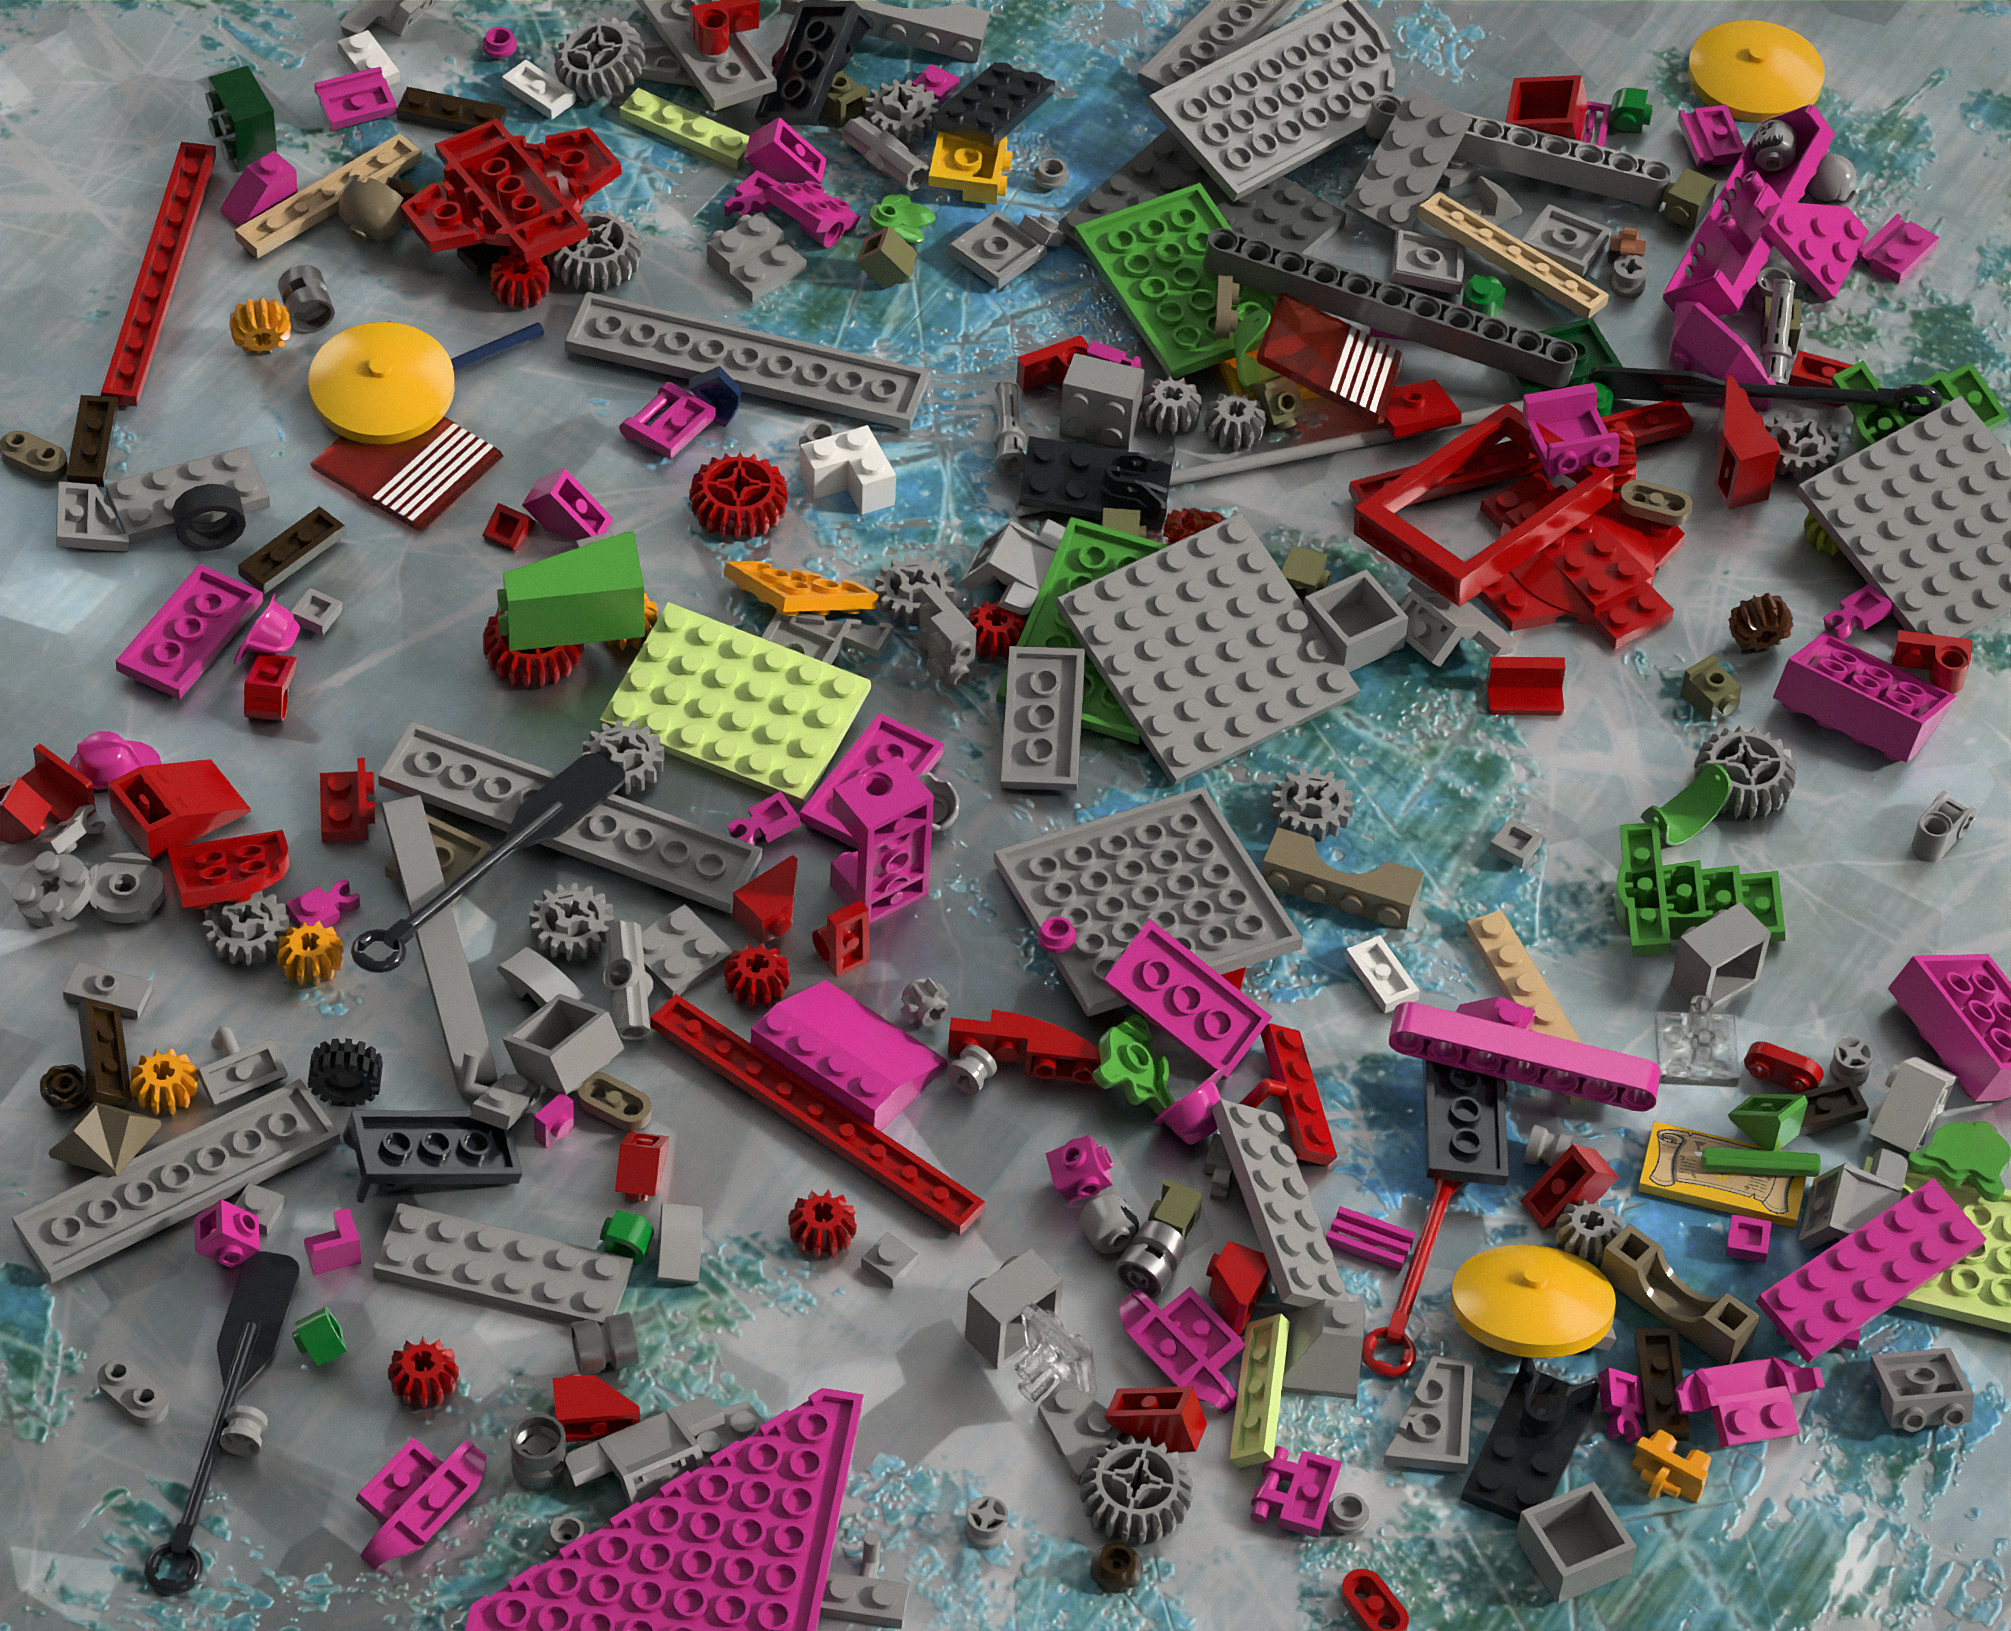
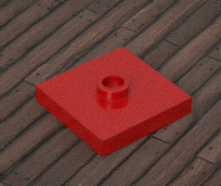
(1420, 409)

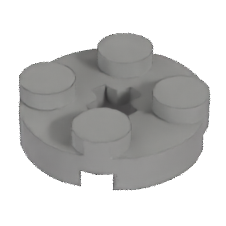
(47, 872)
(130, 906)

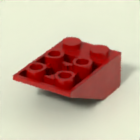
(1743, 450)
(173, 804)

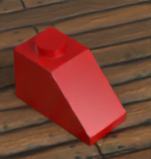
(21, 812)
(768, 901)
(641, 1165)
(1574, 1175)
(1237, 1283)
(591, 1408)
(1162, 1414)

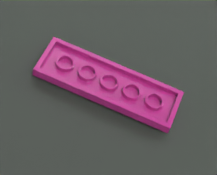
(1870, 1270)

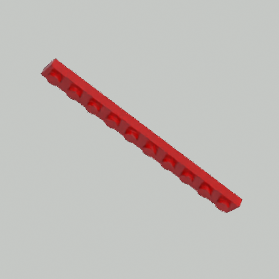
(159, 273)
(1511, 460)
(818, 1114)

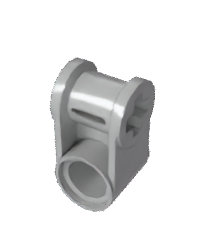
(1941, 827)

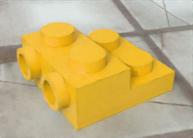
(970, 167)

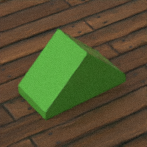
(1770, 1118)

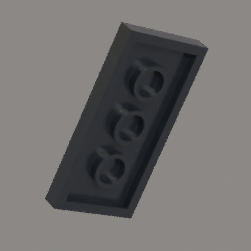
(993, 104)
(1464, 1125)

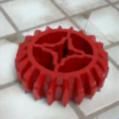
(760, 501)
(529, 664)

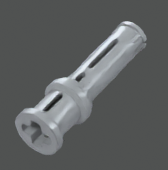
(1779, 353)
(1009, 438)

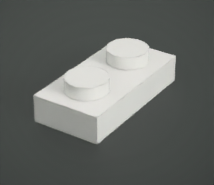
(365, 53)
(538, 89)
(1381, 973)

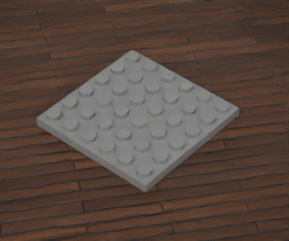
(1926, 520)
(1207, 648)
(1155, 863)

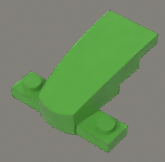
(1875, 423)
(1666, 900)

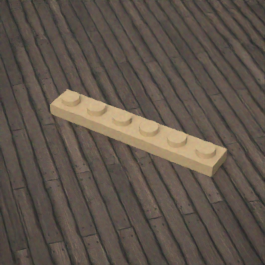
(322, 197)
(1513, 255)
(1519, 976)

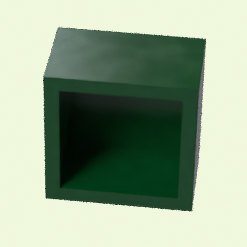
(240, 117)

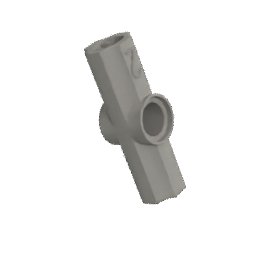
(886, 153)
(627, 980)

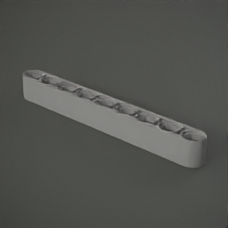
(1546, 156)
(438, 938)

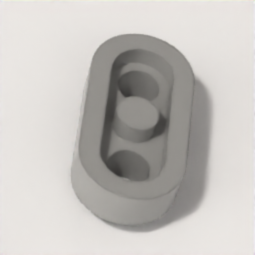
(129, 1390)

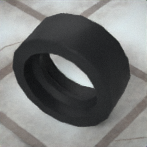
(203, 500)

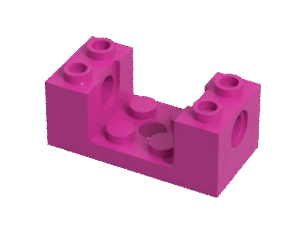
(892, 822)

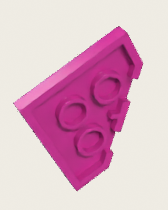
(1816, 242)

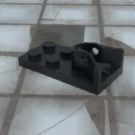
(811, 59)
(1089, 478)
(428, 1148)
(1530, 1442)

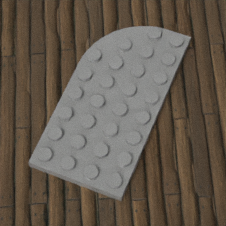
(1280, 97)

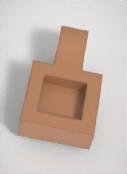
(1627, 242)

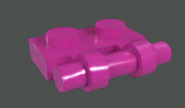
(1308, 1496)

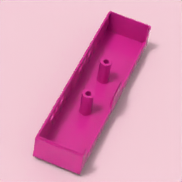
(1732, 239)

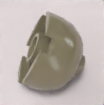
(370, 209)

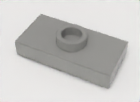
(109, 987)

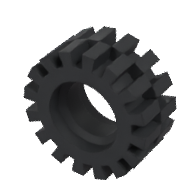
(345, 1072)

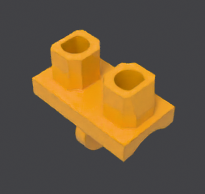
(1669, 1471)

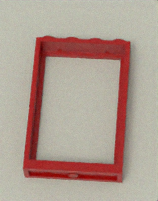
(1437, 566)

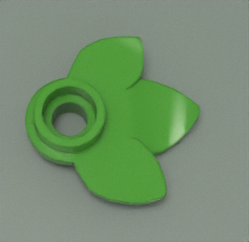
(901, 216)

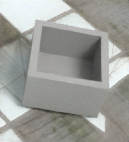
(1101, 401)
(1358, 619)
(1721, 955)
(563, 1044)
(996, 1306)
(1576, 1542)

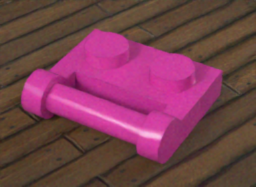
(675, 426)

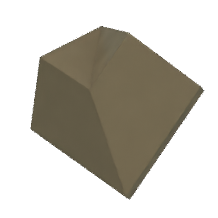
(105, 1138)

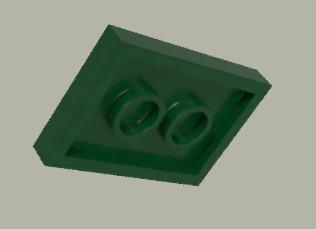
(1591, 348)

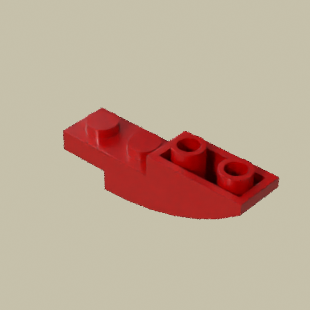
(1022, 1038)

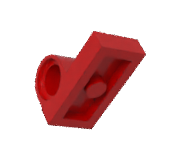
(716, 20)
(1048, 363)
(1942, 655)
(268, 687)
(844, 939)

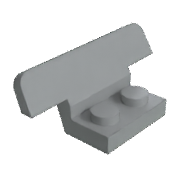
(390, 14)
(1016, 560)
(1439, 624)
(1851, 1197)
(648, 1451)

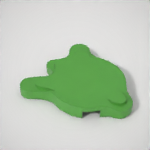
(1134, 1065)
(1966, 1155)

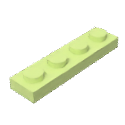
(685, 128)
(1259, 1391)

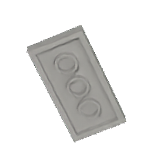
(1408, 162)
(146, 500)
(1043, 718)

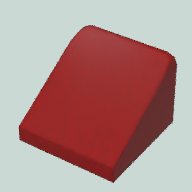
(508, 527)

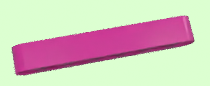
(1524, 1056)

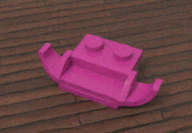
(1184, 1342)
(1748, 1398)
(417, 1497)

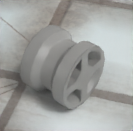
(1629, 276)
(1851, 1051)
(971, 1069)
(243, 1430)
(980, 1514)

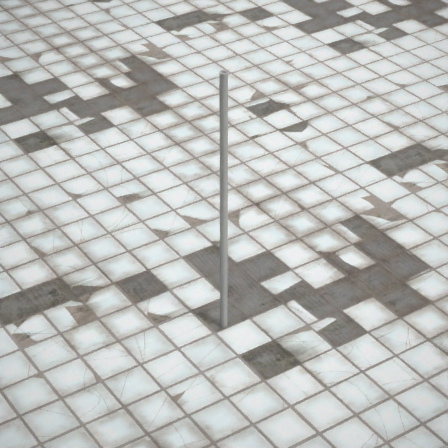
(1300, 452)

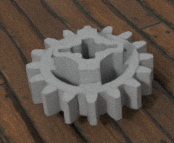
(902, 109)
(1804, 444)
(907, 580)
(631, 749)
(1312, 803)
(571, 921)
(247, 926)

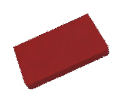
(1526, 685)
(59, 785)

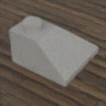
(1325, 1349)

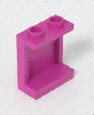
(1574, 418)

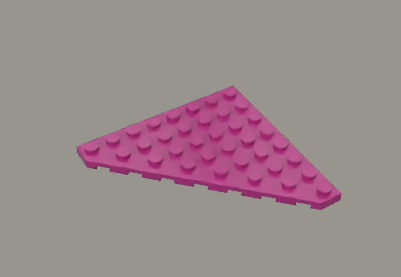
(714, 1549)

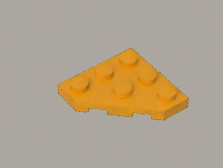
(799, 589)

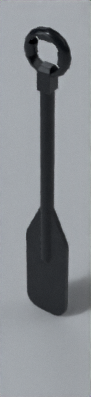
(1696, 387)
(538, 819)
(243, 1351)

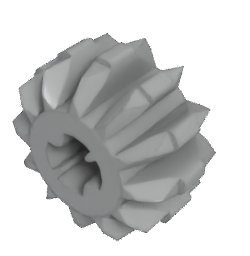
(1171, 405)
(1234, 421)
(1587, 1229)

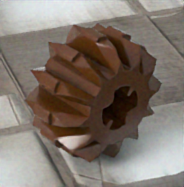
(1760, 622)

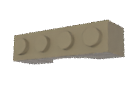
(1381, 895)
(1714, 1324)

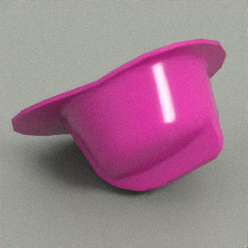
(271, 633)
(107, 756)
(1192, 1115)

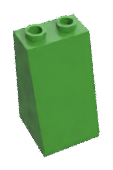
(575, 597)

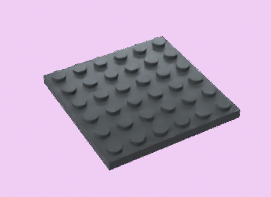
(1274, 213)

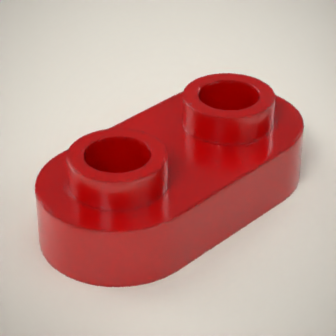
(1782, 1067)
(1379, 1607)

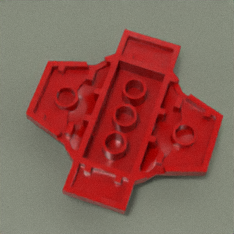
(511, 191)
(1591, 572)

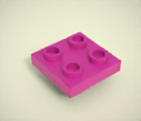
(819, 214)

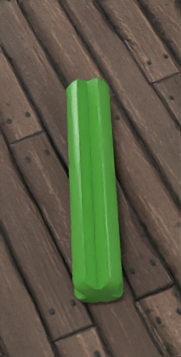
(1760, 1162)

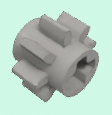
(924, 1002)

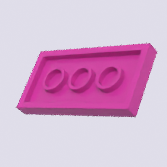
(189, 631)
(878, 743)
(1186, 998)

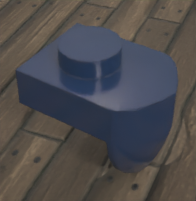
(718, 391)

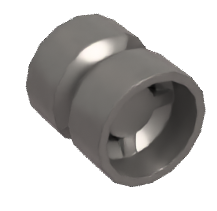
(306, 298)
(1151, 1258)
(610, 1343)
(538, 1452)

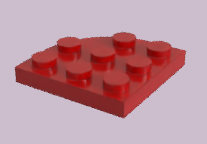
(228, 868)

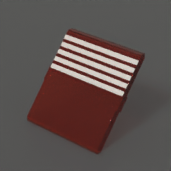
(1330, 358)
(410, 477)

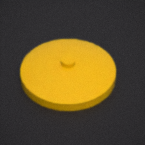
(1755, 69)
(381, 383)
(1533, 1301)

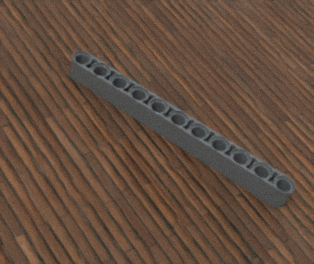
(1391, 308)

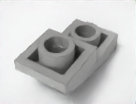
(535, 975)
(679, 1243)

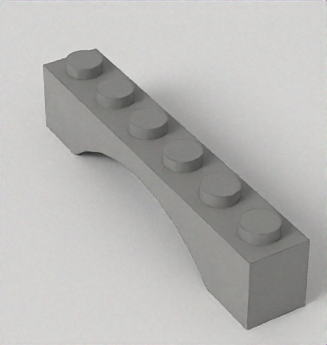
(946, 30)

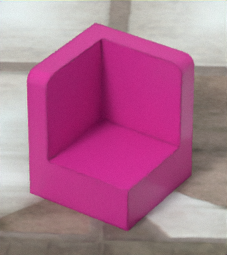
(334, 1248)

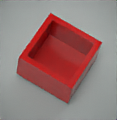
(1549, 105)

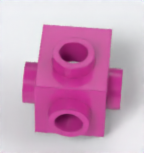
(1080, 1168)
(226, 1234)

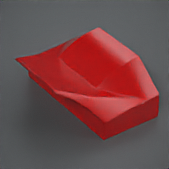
(1815, 371)

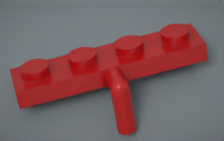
(1297, 1094)

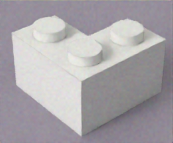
(849, 463)
(1914, 1100)

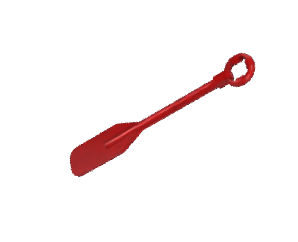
(1395, 1332)

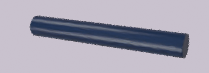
(497, 347)

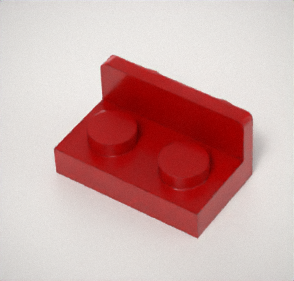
(345, 804)

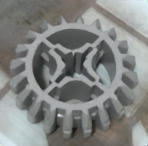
(600, 59)
(595, 258)
(1758, 770)
(1158, 1503)

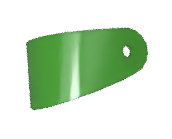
(1248, 368)
(1692, 807)

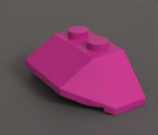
(1711, 348)

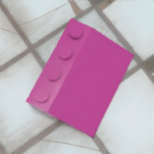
(1862, 697)
(1965, 1017)
(847, 1052)

